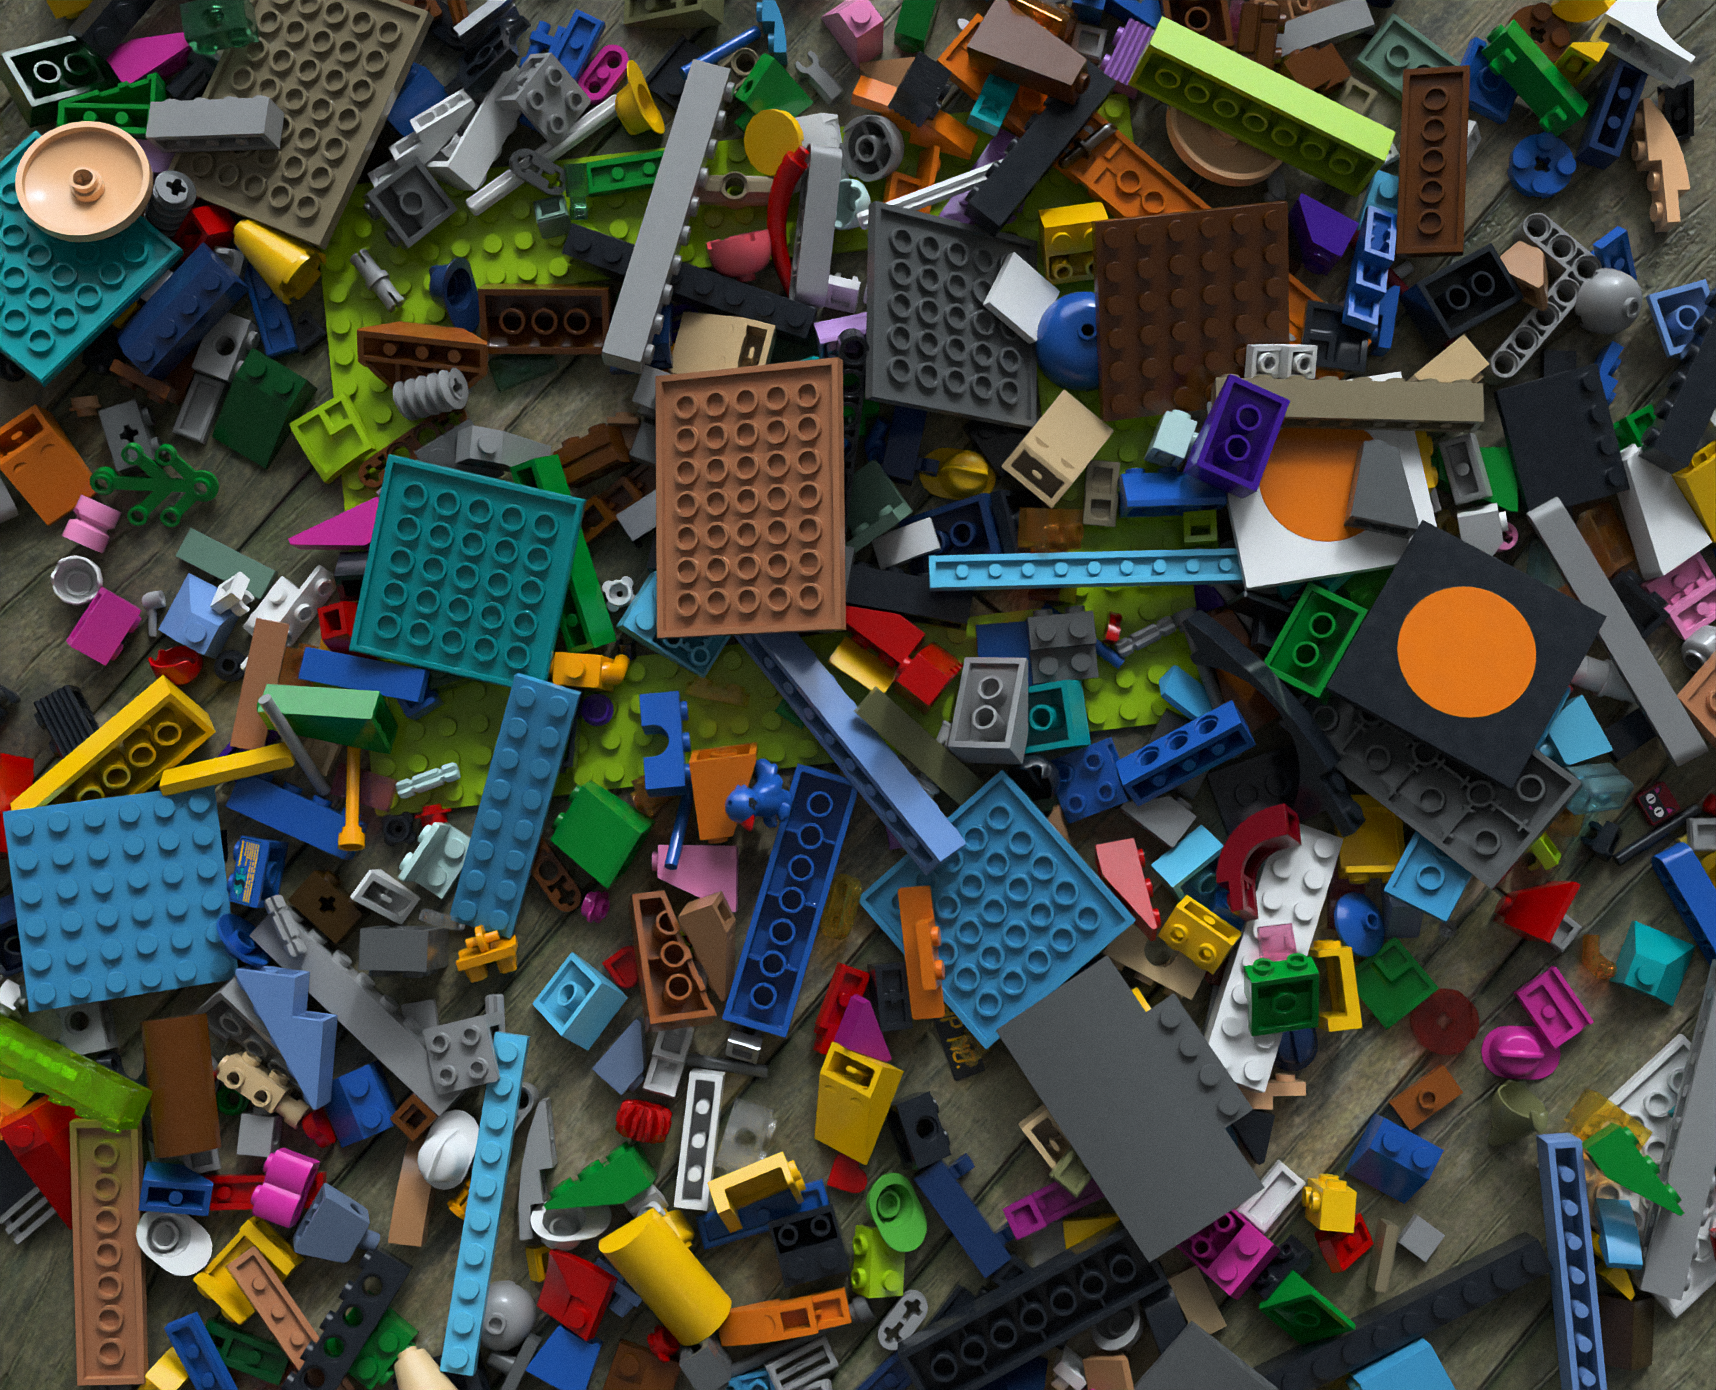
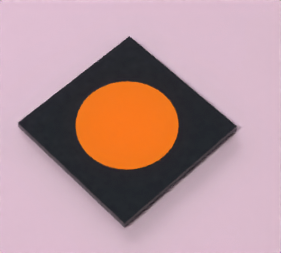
(1466, 654)

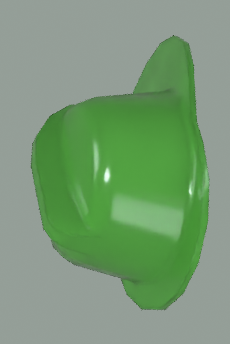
(897, 1212)

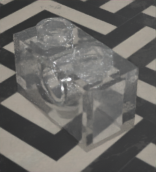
(743, 1117)

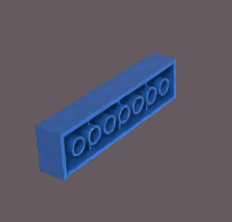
(791, 902)

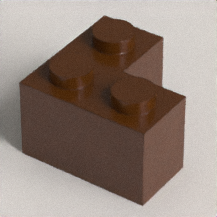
(1316, 69)

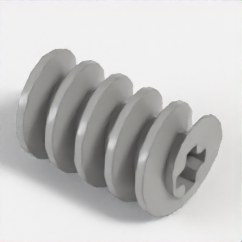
(431, 394)

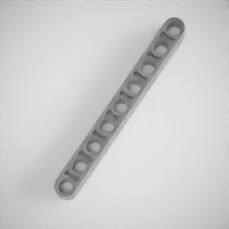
(1617, 633)

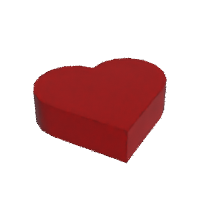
(623, 967)
(319, 1128)
(847, 1174)

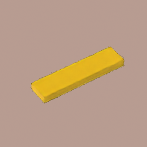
(226, 769)

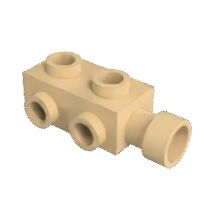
(258, 1081)

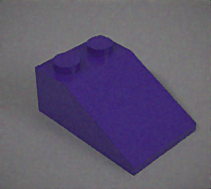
(1237, 437)

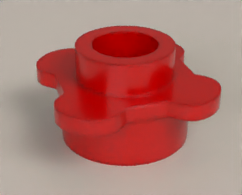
(433, 814)
(662, 1343)

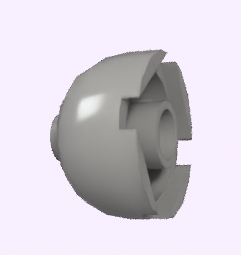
(872, 147)
(1608, 302)
(508, 1316)

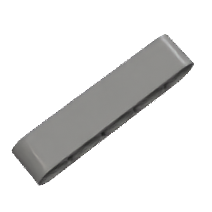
(815, 225)

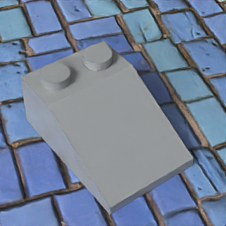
(991, 711)

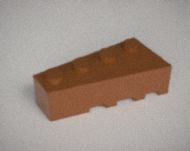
(668, 980)

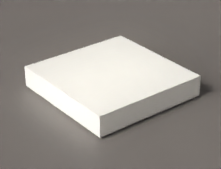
(1020, 297)

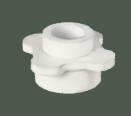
(611, 589)

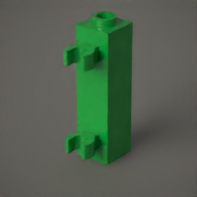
(1533, 77)

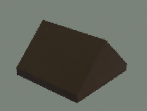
(1626, 1330)

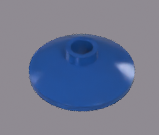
(1359, 924)
(238, 944)

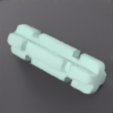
(428, 780)

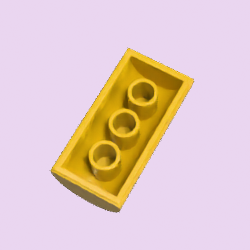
(667, 1277)

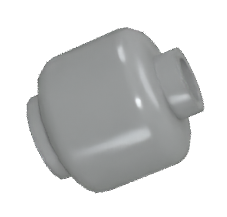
(1699, 647)

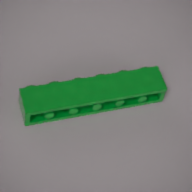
(585, 615)

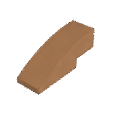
(412, 1201)

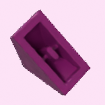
(861, 1031)

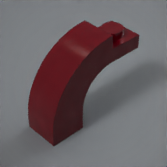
(1248, 848)

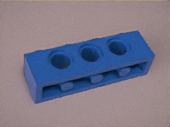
(1185, 753)

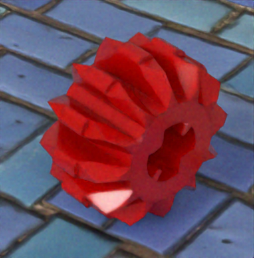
(643, 1121)

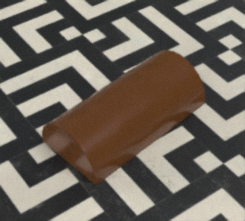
(182, 1085)

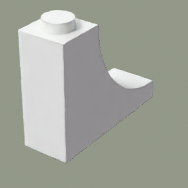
(1639, 39)

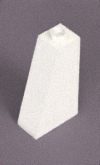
(1658, 517)

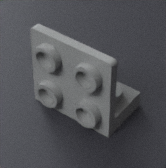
(545, 96)
(462, 1053)

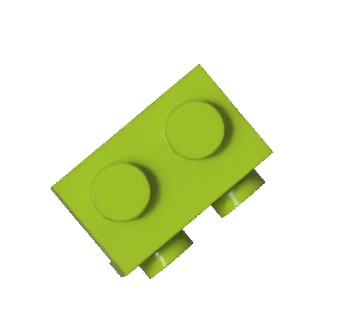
(876, 1266)

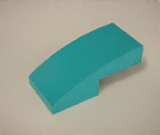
(993, 104)

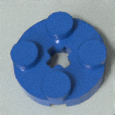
(1545, 148)

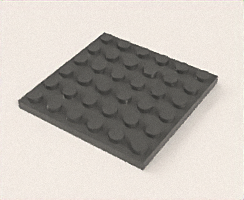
(928, 323)

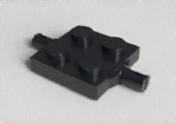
(488, 58)

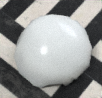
(76, 580)

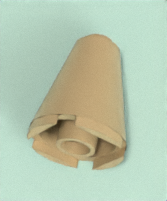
(420, 1372)

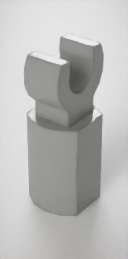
(821, 80)

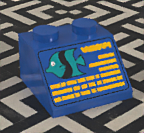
(256, 870)

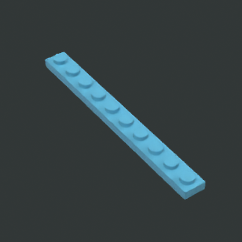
(1084, 569)
(484, 1207)

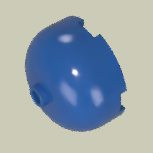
(1062, 342)

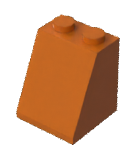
(713, 777)

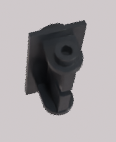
(1292, 1256)

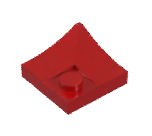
(576, 1292)

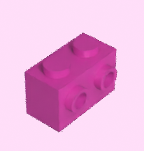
(104, 626)

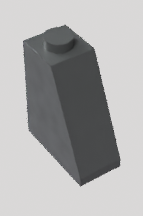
(1380, 492)

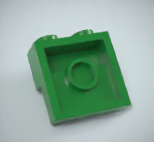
(1282, 994)
(381, 1350)

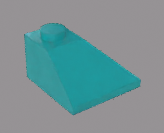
(1652, 963)

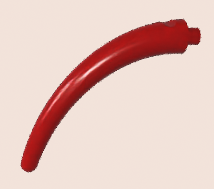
(779, 198)

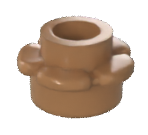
(85, 405)

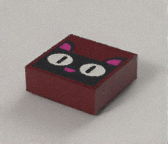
(1656, 803)

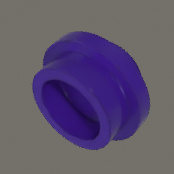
(597, 710)

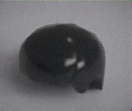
(1036, 776)

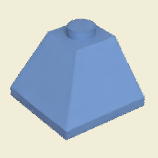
(195, 622)

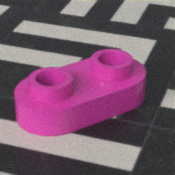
(601, 75)

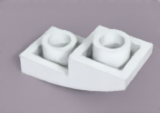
(1281, 360)
(906, 544)

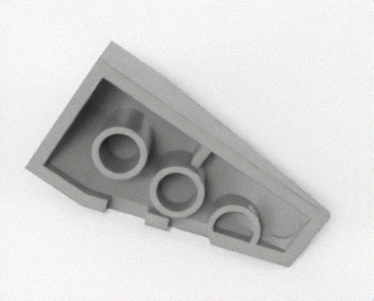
(232, 1016)

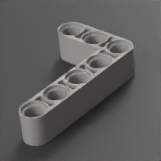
(1566, 281)

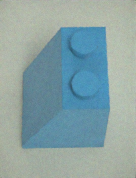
(1405, 1368)

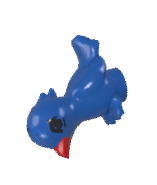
(762, 800)

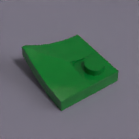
(1392, 983)

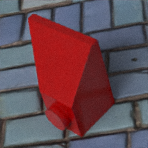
(1536, 910)

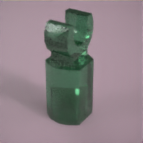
(577, 188)

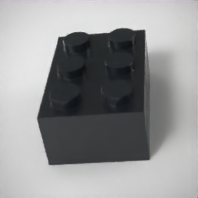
(1461, 297)

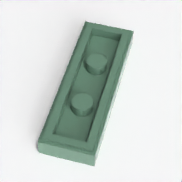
(225, 562)

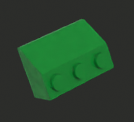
(1315, 641)

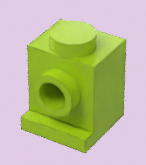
(1201, 529)

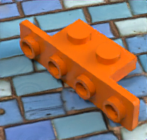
(901, 184)
(921, 946)

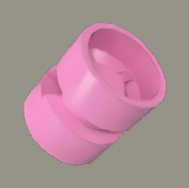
(91, 524)

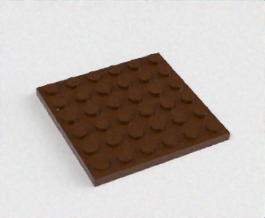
(1184, 302)

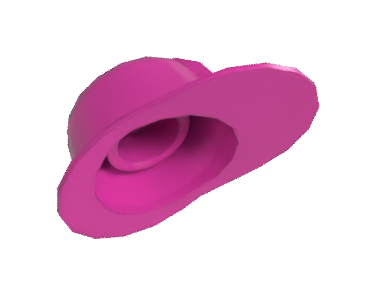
(1519, 1053)

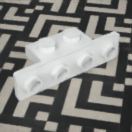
(294, 605)

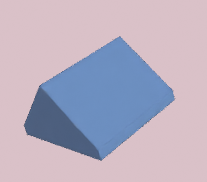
(1676, 313)

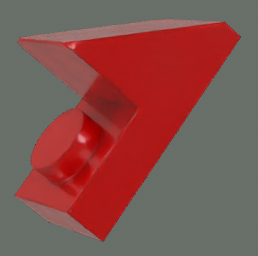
(1344, 1248)

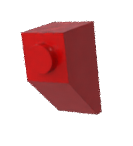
(205, 225)

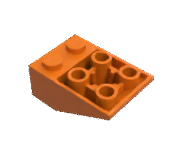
(43, 464)

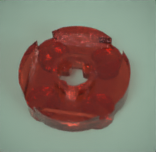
(1457, 1035)

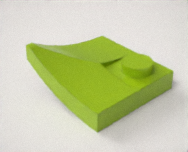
(333, 437)

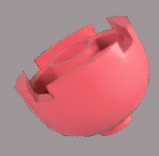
(740, 254)

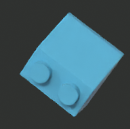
(1191, 867)
(579, 1001)

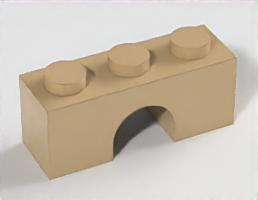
(1177, 974)

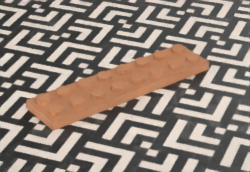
(107, 1255)

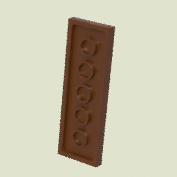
(1433, 162)

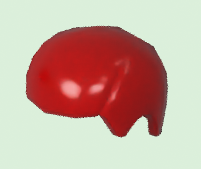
(177, 664)

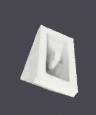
(385, 896)

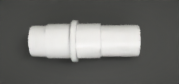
(1601, 679)

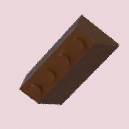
(545, 318)

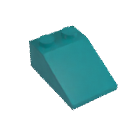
(1056, 717)

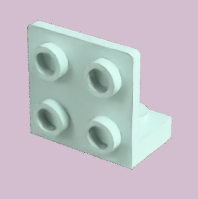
(437, 859)

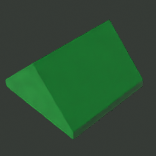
(1304, 1311)

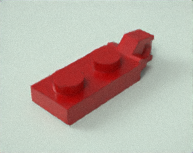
(843, 985)

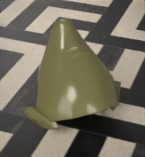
(1515, 1113)

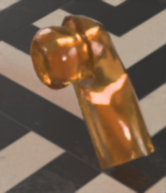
(1594, 960)

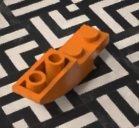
(785, 1318)

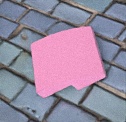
(1690, 595)

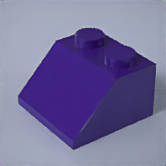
(1320, 233)

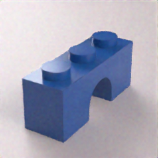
(664, 715)

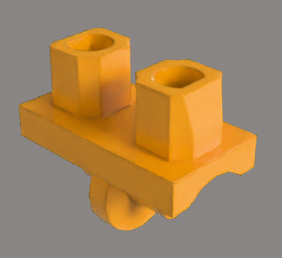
(485, 949)

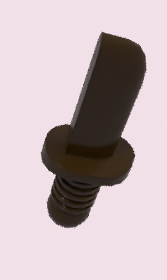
(1083, 148)

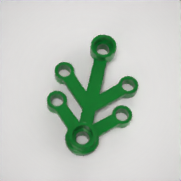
(158, 482)

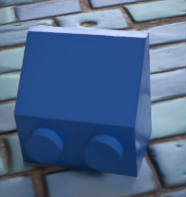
(361, 1104)
(1393, 1159)

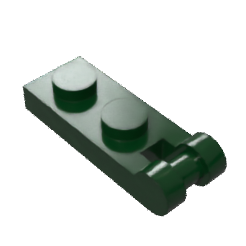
(249, 1352)

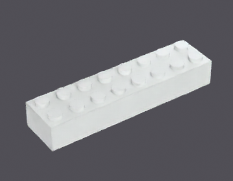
(1288, 890)

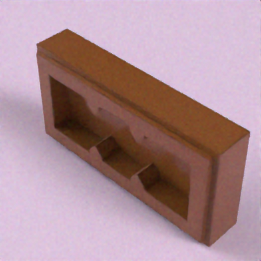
(1425, 1097)

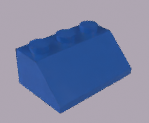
(1165, 494)

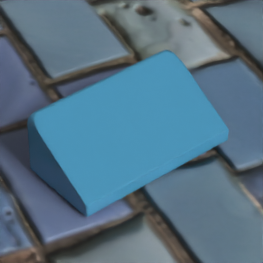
(1184, 693)

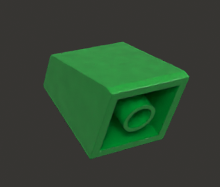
(601, 832)

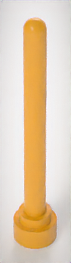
(352, 836)

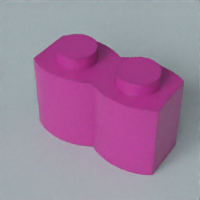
(285, 1187)

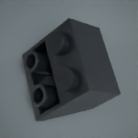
(809, 1245)

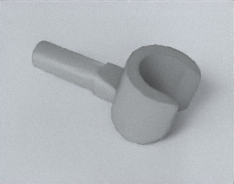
(151, 602)

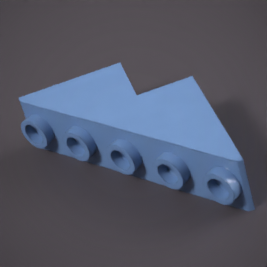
(300, 1035)

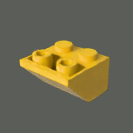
(1067, 241)

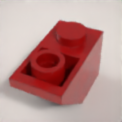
(337, 626)

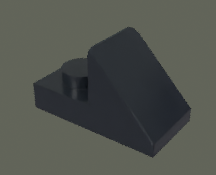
(1678, 106)

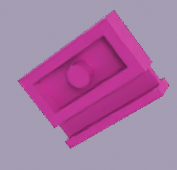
(1553, 1007)

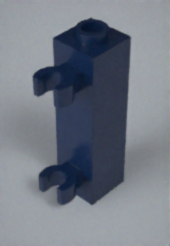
(903, 447)
(962, 1215)

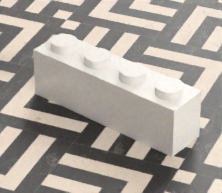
(699, 1139)

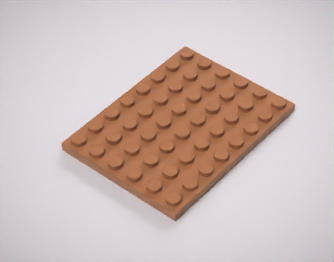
(750, 500)

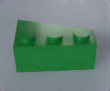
(122, 106)

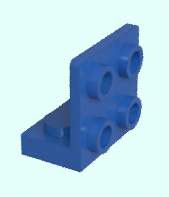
(1090, 780)

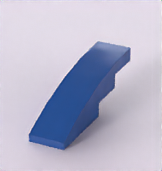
(1369, 269)

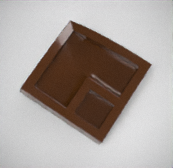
(639, 1369)

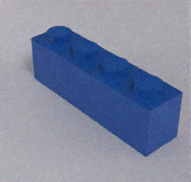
(291, 812)

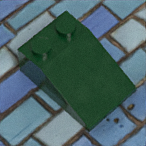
(50, 73)
(261, 407)

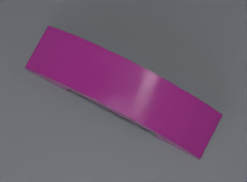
(1047, 1206)

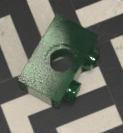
(202, 23)

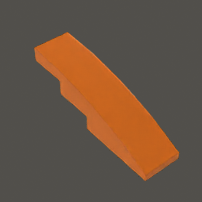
(941, 131)

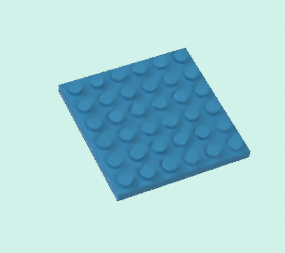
(118, 896)
(1009, 906)

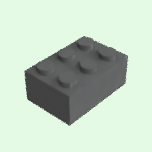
(403, 949)

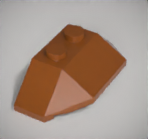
(415, 349)

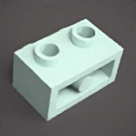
(1172, 439)

